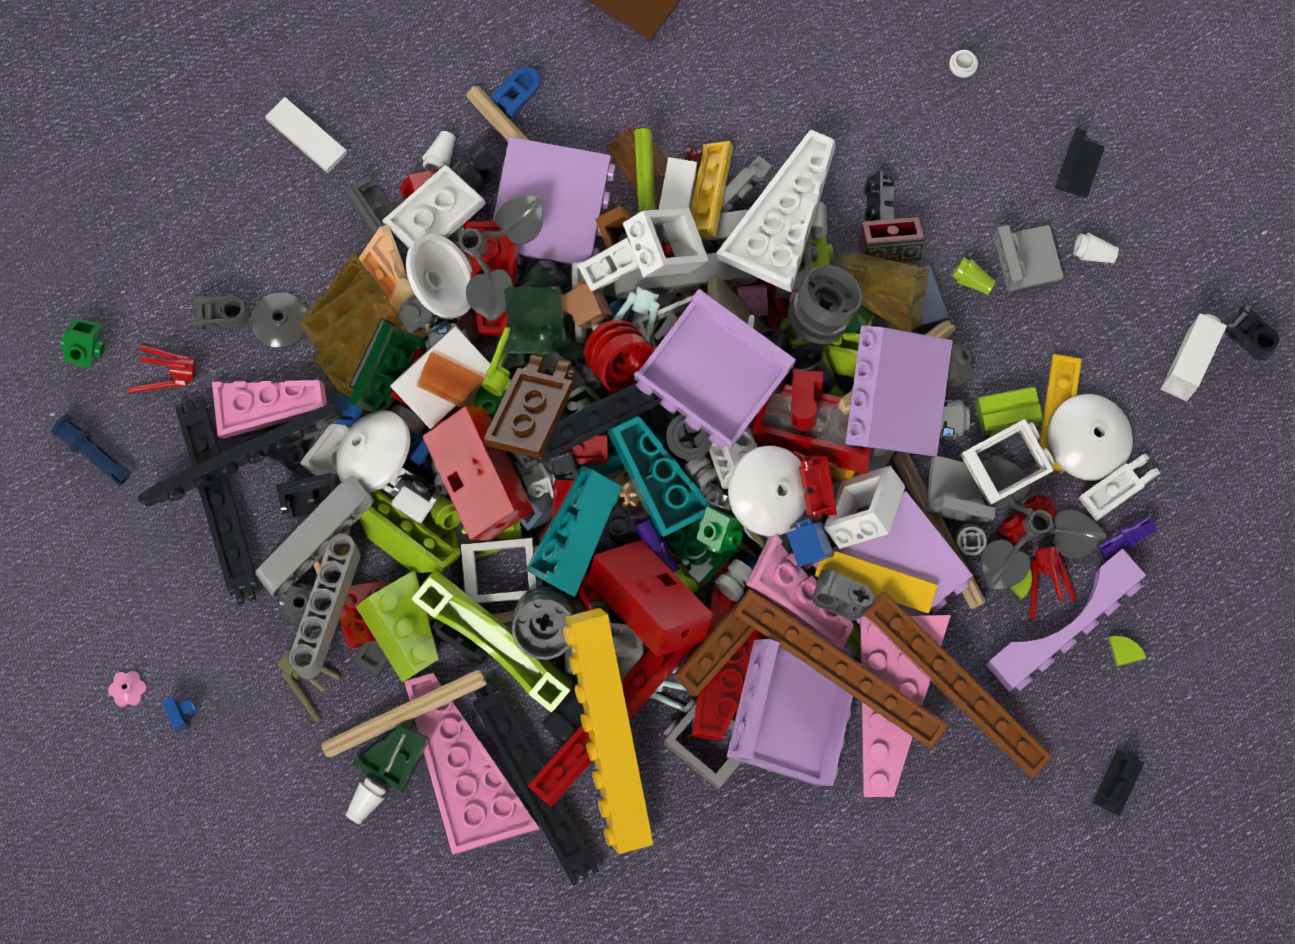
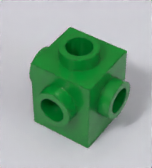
(82, 343)
(720, 530)

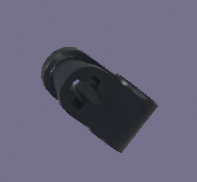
(1251, 331)

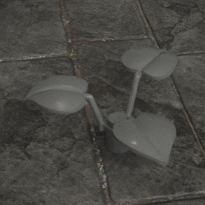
(522, 222)
(1074, 531)

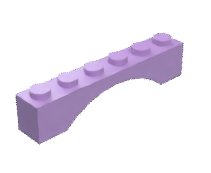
(1021, 659)

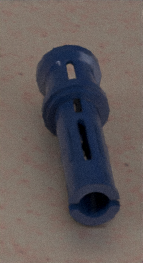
(82, 442)

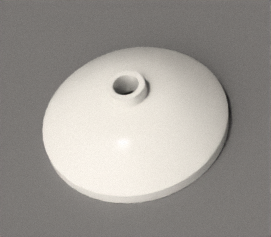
(439, 275)
(1076, 445)
(374, 450)
(755, 493)

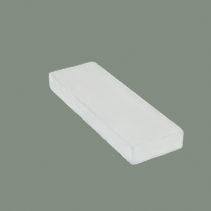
(306, 135)

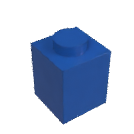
(809, 543)

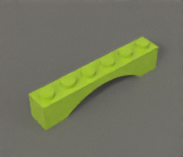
(458, 610)

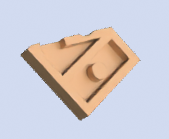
(383, 260)

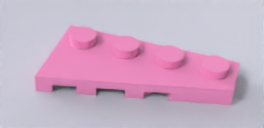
(254, 406)
(792, 590)

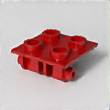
(352, 624)

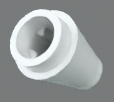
(439, 152)
(1094, 249)
(365, 800)

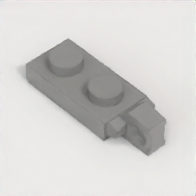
(742, 183)

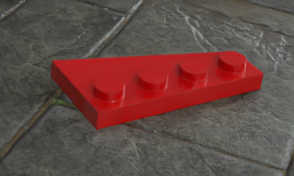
(500, 255)

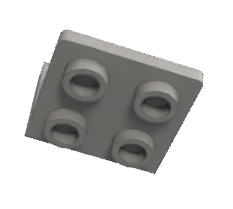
(1027, 257)
(955, 493)

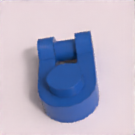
(523, 82)

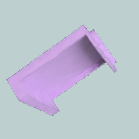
(572, 195)
(714, 370)
(898, 391)
(914, 550)
(789, 717)

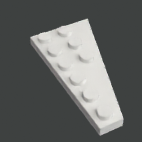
(778, 224)

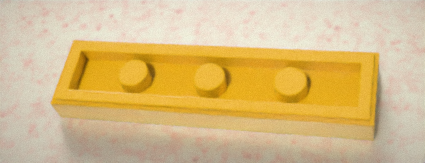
(710, 187)
(1061, 386)
(899, 586)

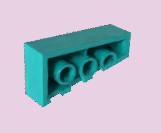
(658, 479)
(575, 531)

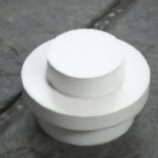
(963, 63)

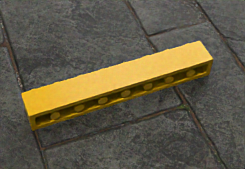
(608, 730)

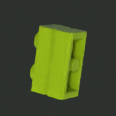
(1005, 409)

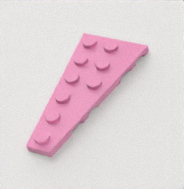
(882, 741)
(468, 785)

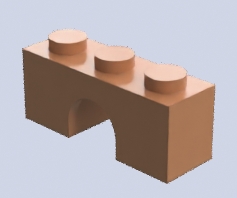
(585, 306)

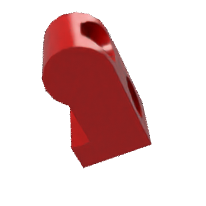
(803, 406)

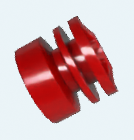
(616, 353)

